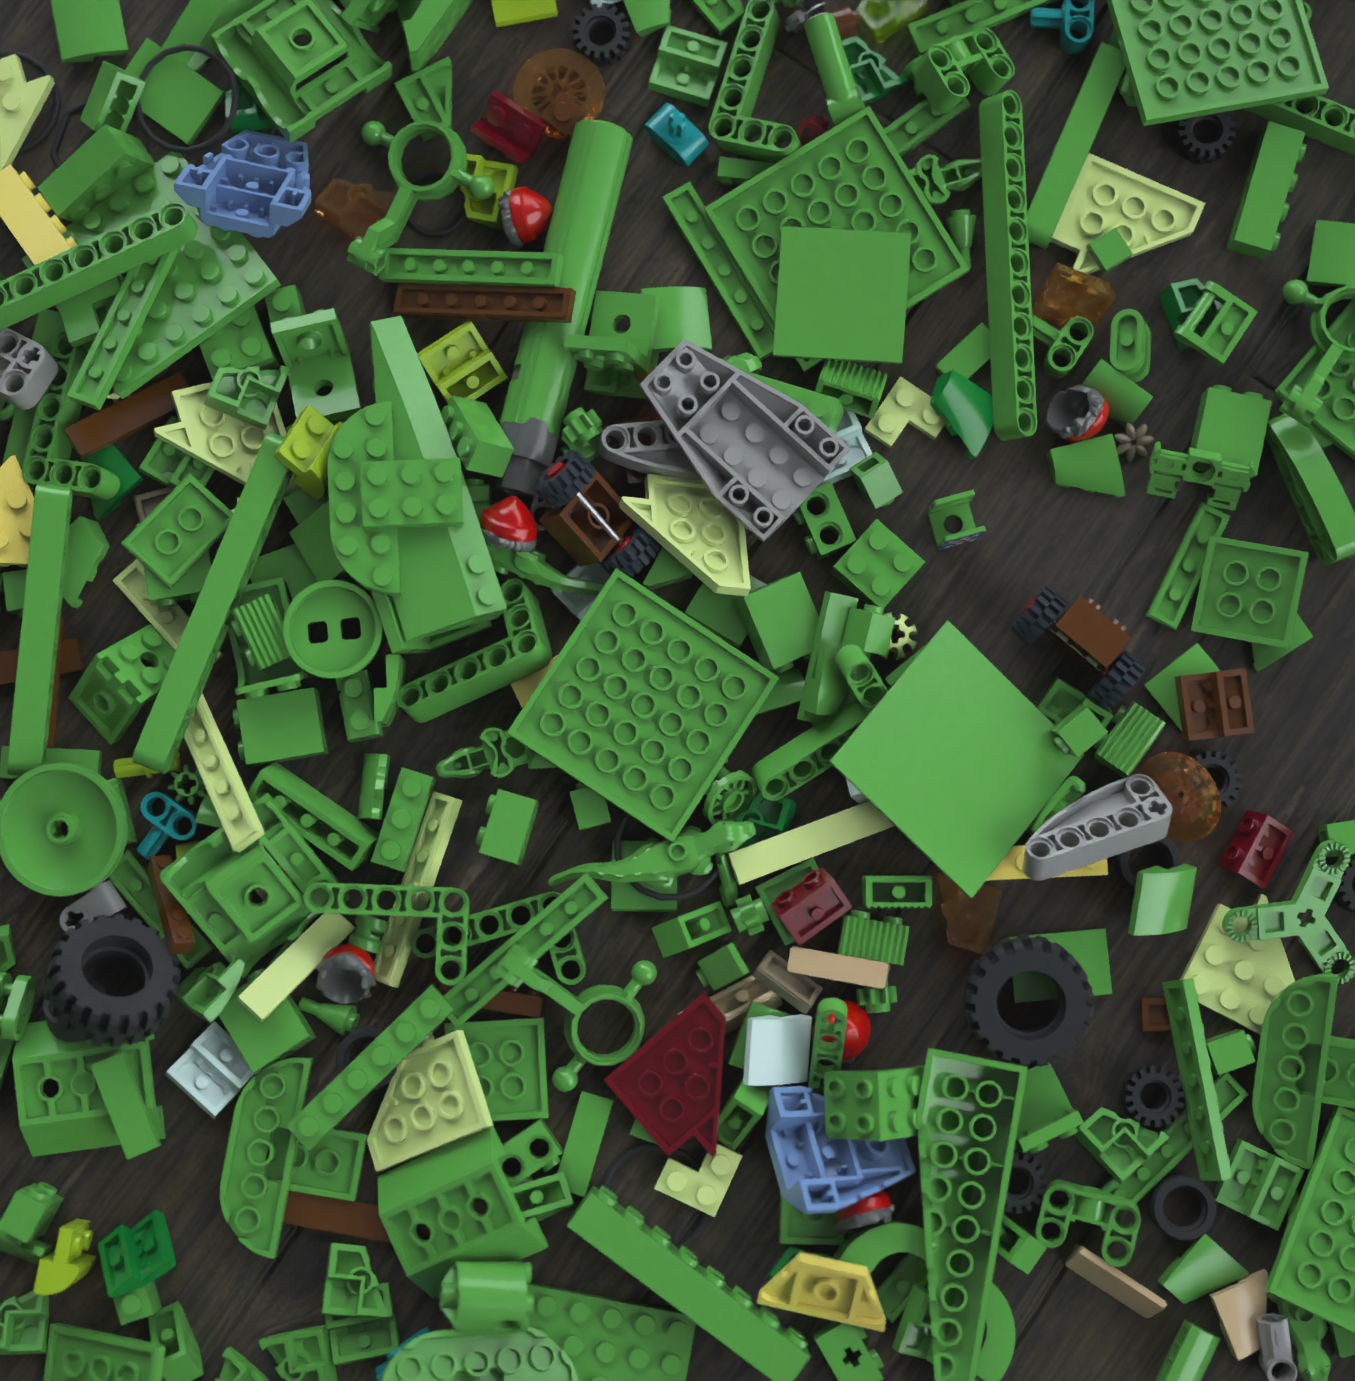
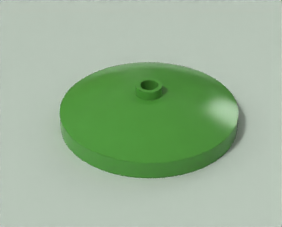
(35, 836)

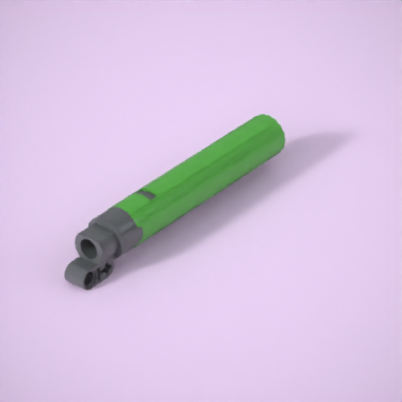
(542, 364)

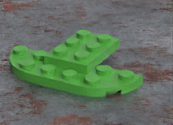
(378, 495)
(1301, 1067)
(269, 1160)
(481, 1357)

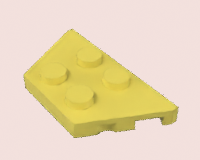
(15, 515)
(826, 1291)

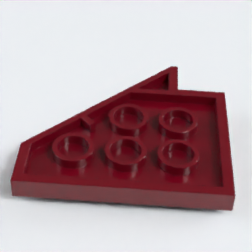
(677, 1078)

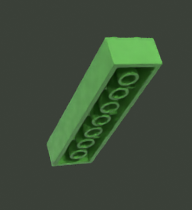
(689, 1286)

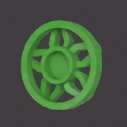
(733, 798)

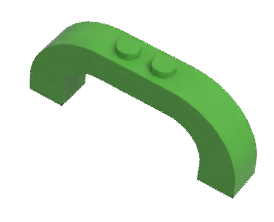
(881, 1239)

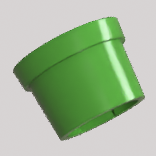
(331, 603)

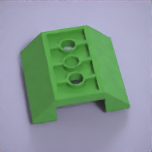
(77, 1114)
(441, 1193)

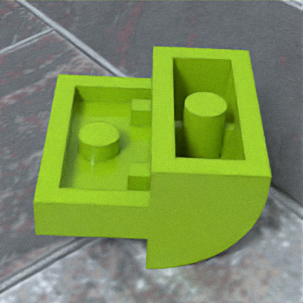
(461, 364)
(307, 450)
(68, 1261)

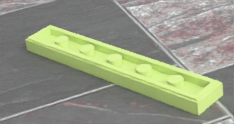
(222, 779)
(807, 841)
(421, 871)

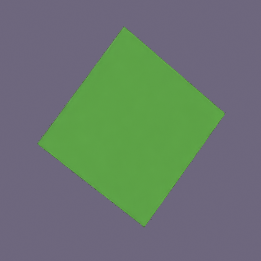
(956, 759)

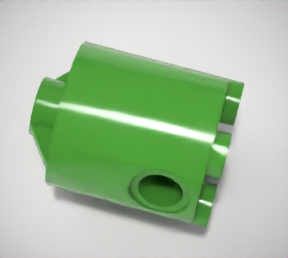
(487, 1296)

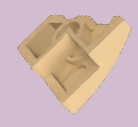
(1237, 1311)

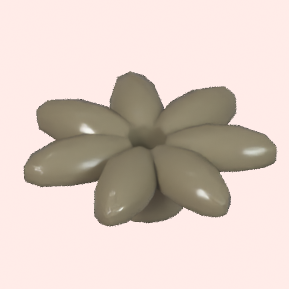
(1133, 441)

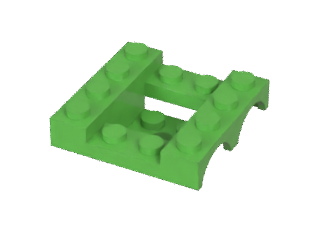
(270, 64)
(216, 882)

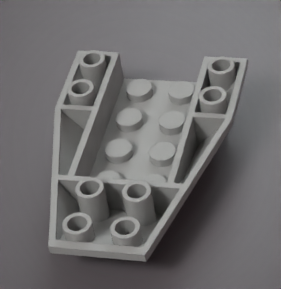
(742, 436)

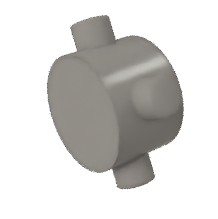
(795, 21)

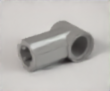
(1275, 1347)

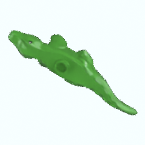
(954, 176)
(533, 567)
(497, 752)
(662, 861)
(1304, 1329)

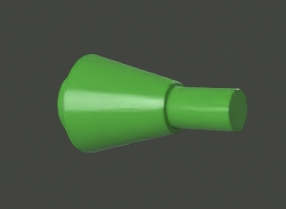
(961, 228)
(337, 1016)

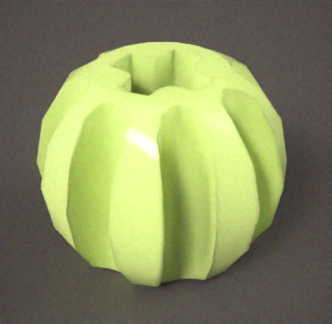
(904, 641)

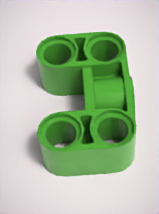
(975, 54)
(1094, 1207)

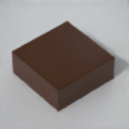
(1154, 1014)

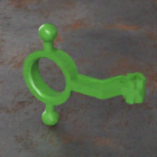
(371, 252)
(1302, 403)
(519, 967)

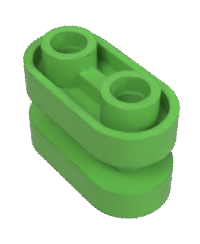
(1130, 344)
(16, 1004)

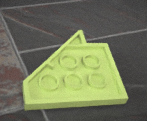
(18, 106)
(1116, 197)
(216, 437)
(694, 530)
(1238, 976)
(429, 1102)

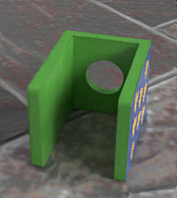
(957, 506)

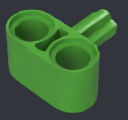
(1062, 343)

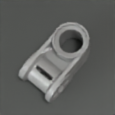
(98, 901)

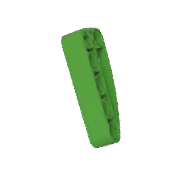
(1314, 489)

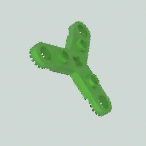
(1312, 895)

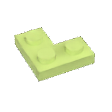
(903, 406)
(704, 1187)

